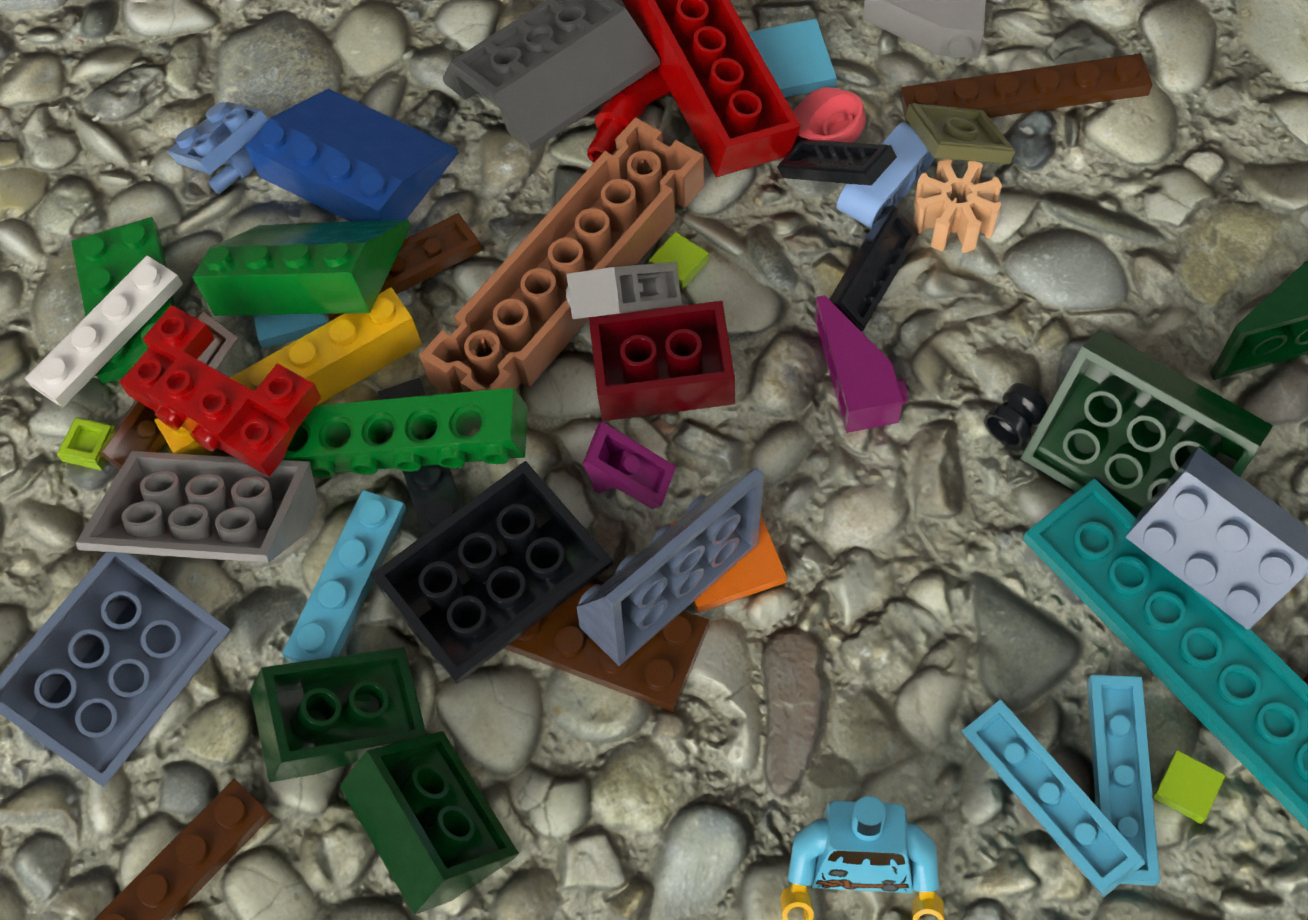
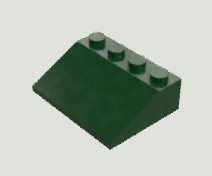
(1135, 424)

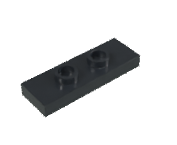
(837, 162)
(874, 266)

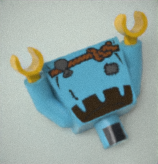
(863, 849)

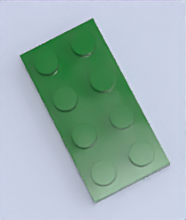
(102, 264)

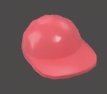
(831, 116)

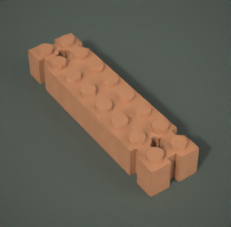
(604, 221)

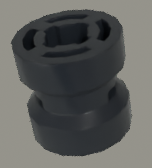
(1019, 411)

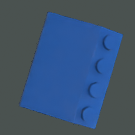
(349, 158)

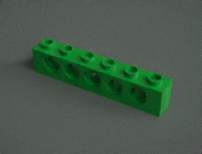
(410, 421)

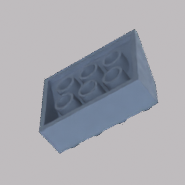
(674, 568)
(107, 665)

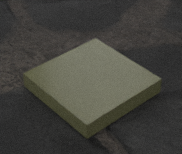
(959, 134)

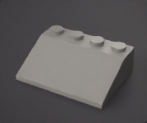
(202, 508)

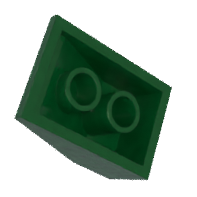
(1271, 331)
(333, 711)

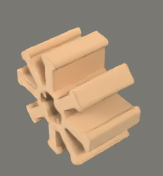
(956, 205)

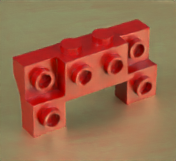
(211, 405)

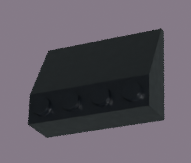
(491, 571)

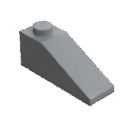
(938, 26)
(623, 289)

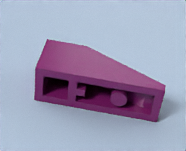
(859, 372)

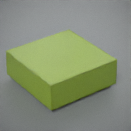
(688, 256)
(84, 442)
(1189, 787)

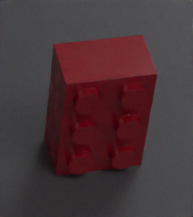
(662, 361)

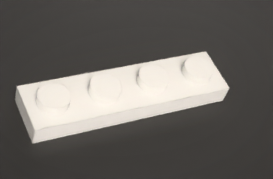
(104, 331)

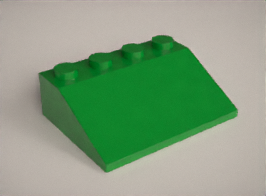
(301, 268)

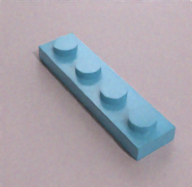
(346, 579)
(1123, 766)
(1053, 798)

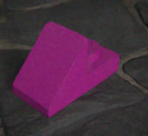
(626, 465)

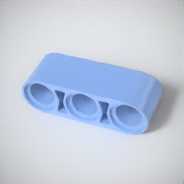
(913, 158)

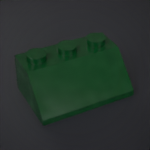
(427, 819)

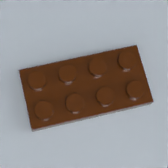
(651, 674)

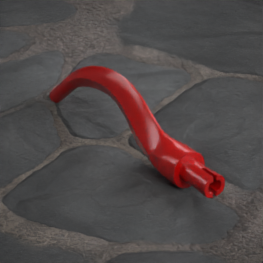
(622, 109)

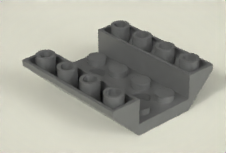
(554, 65)

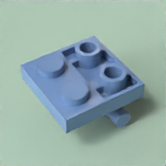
(220, 140)

